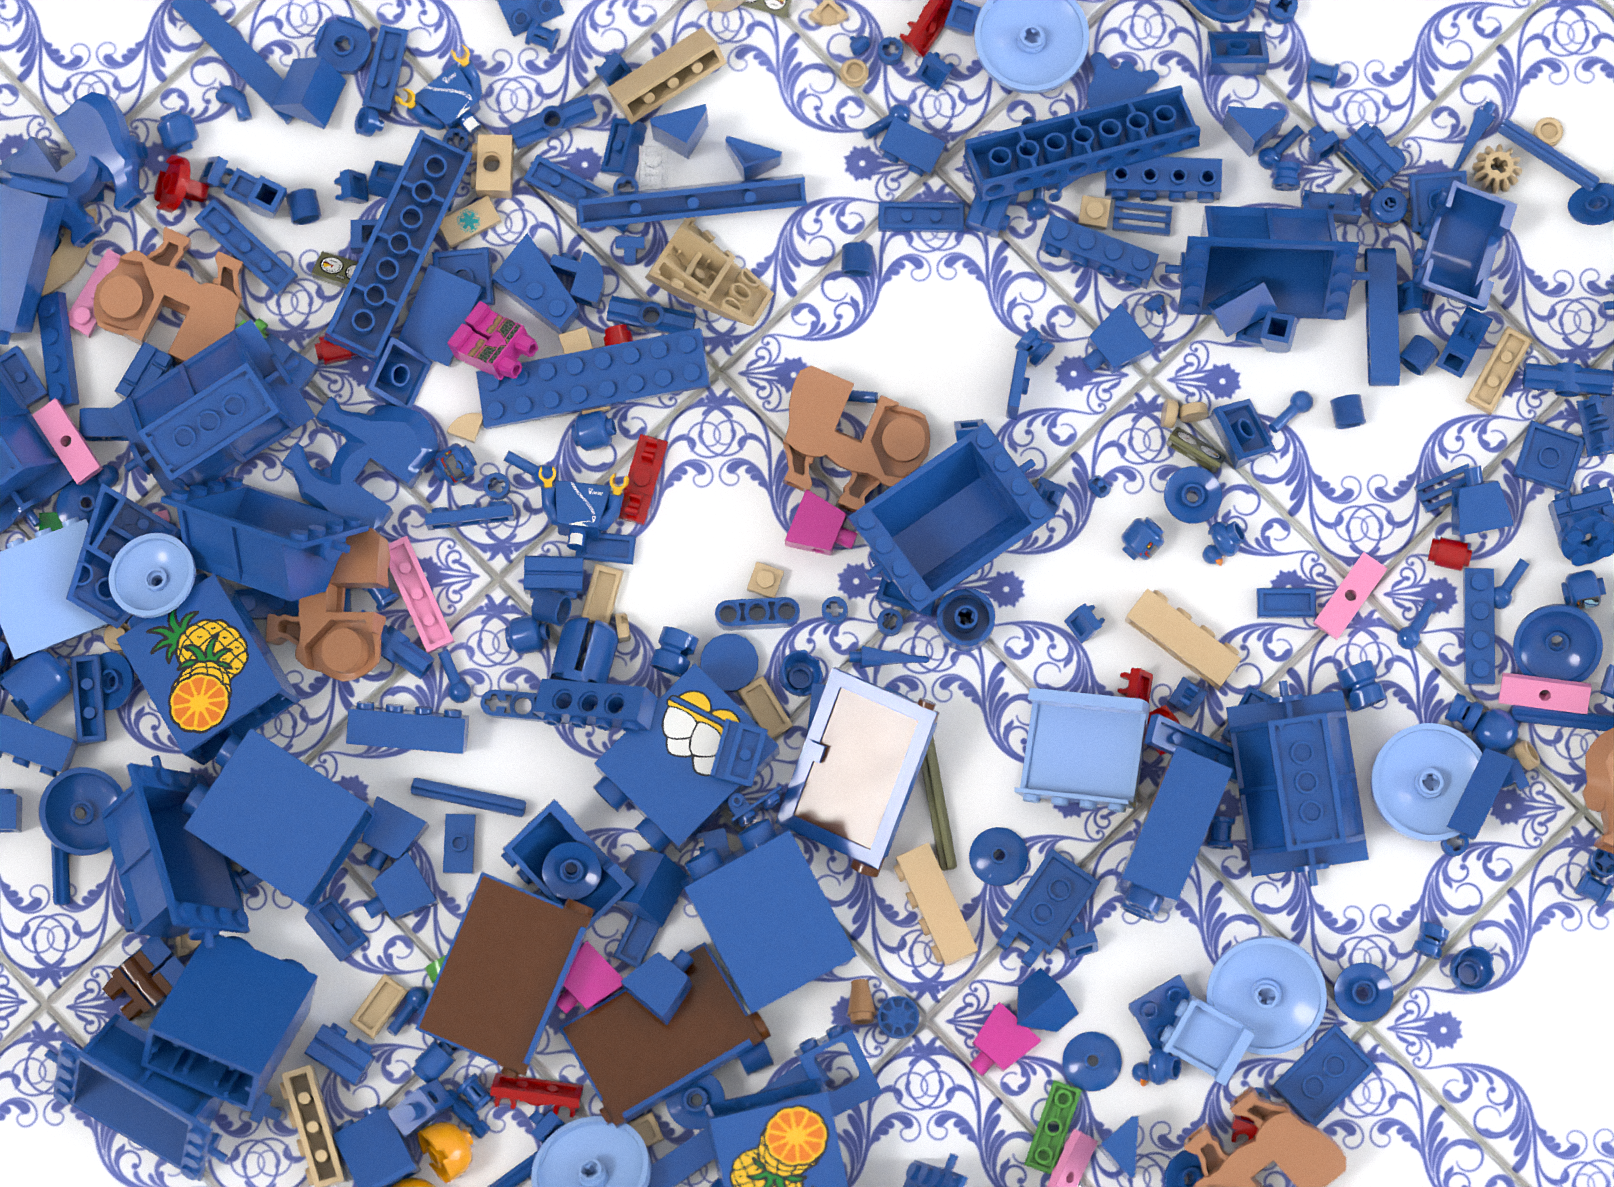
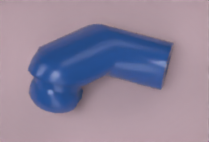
(237, 99)

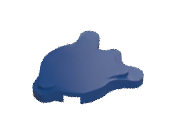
(1117, 84)

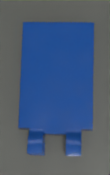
(1047, 906)

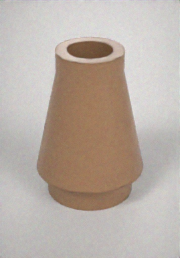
(861, 1005)

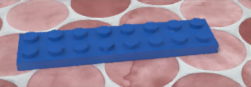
(595, 379)

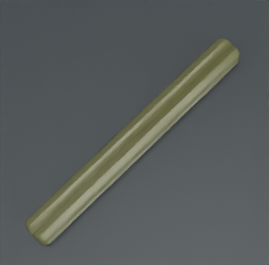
(938, 809)

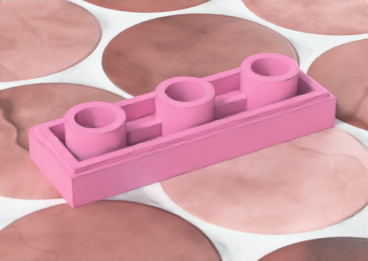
(59, 430)
(1360, 583)
(1562, 694)
(1073, 1160)

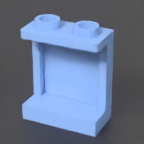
(1207, 1038)

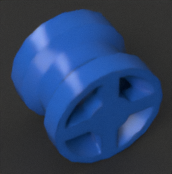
(1282, 14)
(1286, 176)

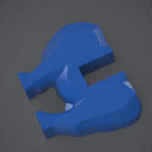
(105, 155)
(386, 435)

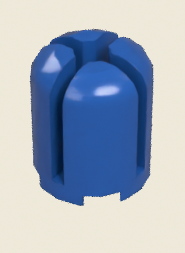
(572, 647)

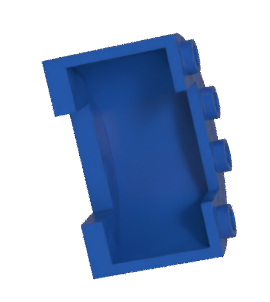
(1462, 244)
(546, 831)

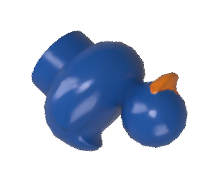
(1226, 540)
(1159, 1069)

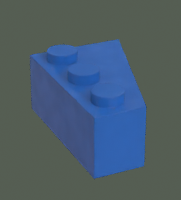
(535, 286)

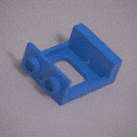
(852, 1093)

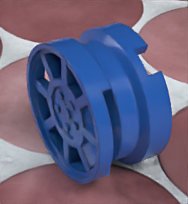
(898, 1017)

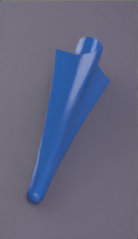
(1480, 123)
(875, 657)

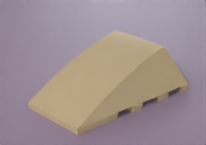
(708, 277)

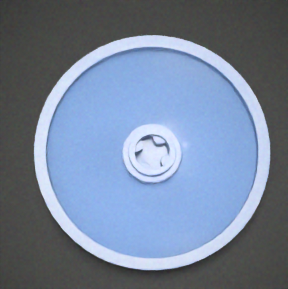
(1031, 43)
(1422, 779)
(1270, 989)
(592, 1156)

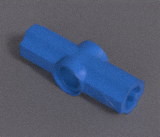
(570, 114)
(632, 314)
(1567, 379)
(398, 649)

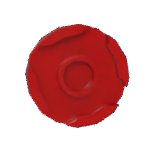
(176, 185)

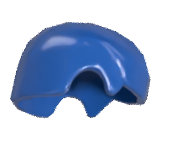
(798, 673)
(1495, 731)
(1472, 969)

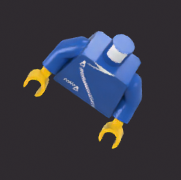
(449, 98)
(581, 508)

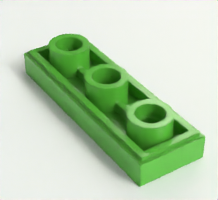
(1058, 1109)

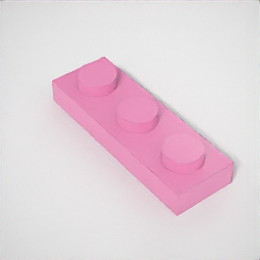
(82, 312)

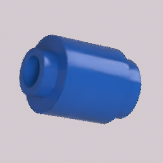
(434, 1061)

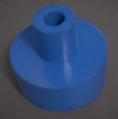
(368, 122)

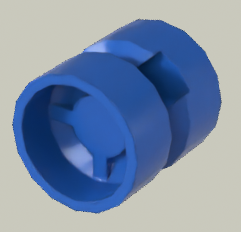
(674, 651)
(1361, 685)

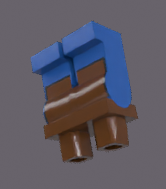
(146, 978)

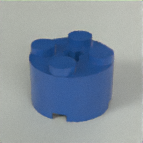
(960, 603)

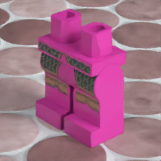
(492, 343)

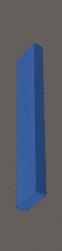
(232, 50)

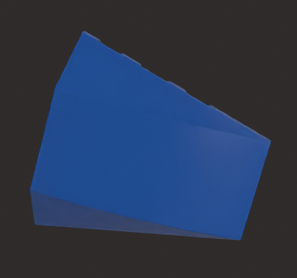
(110, 528)

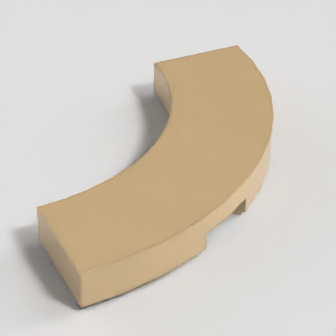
(66, 261)

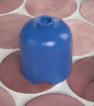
(37, 684)

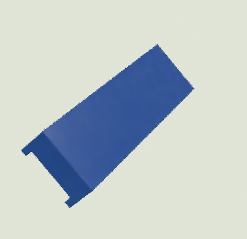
(1080, 143)
(398, 246)

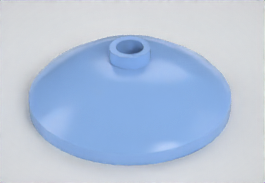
(142, 565)

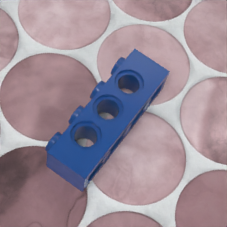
(556, 695)

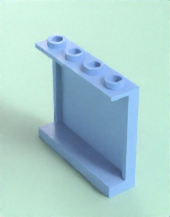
(35, 590)
(1084, 749)

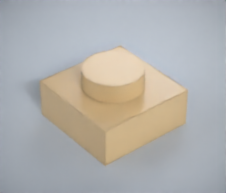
(1094, 212)
(765, 580)

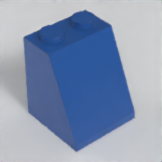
(375, 1149)

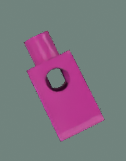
(819, 527)
(589, 980)
(1001, 1041)

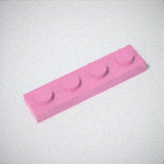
(418, 596)

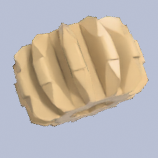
(1499, 160)

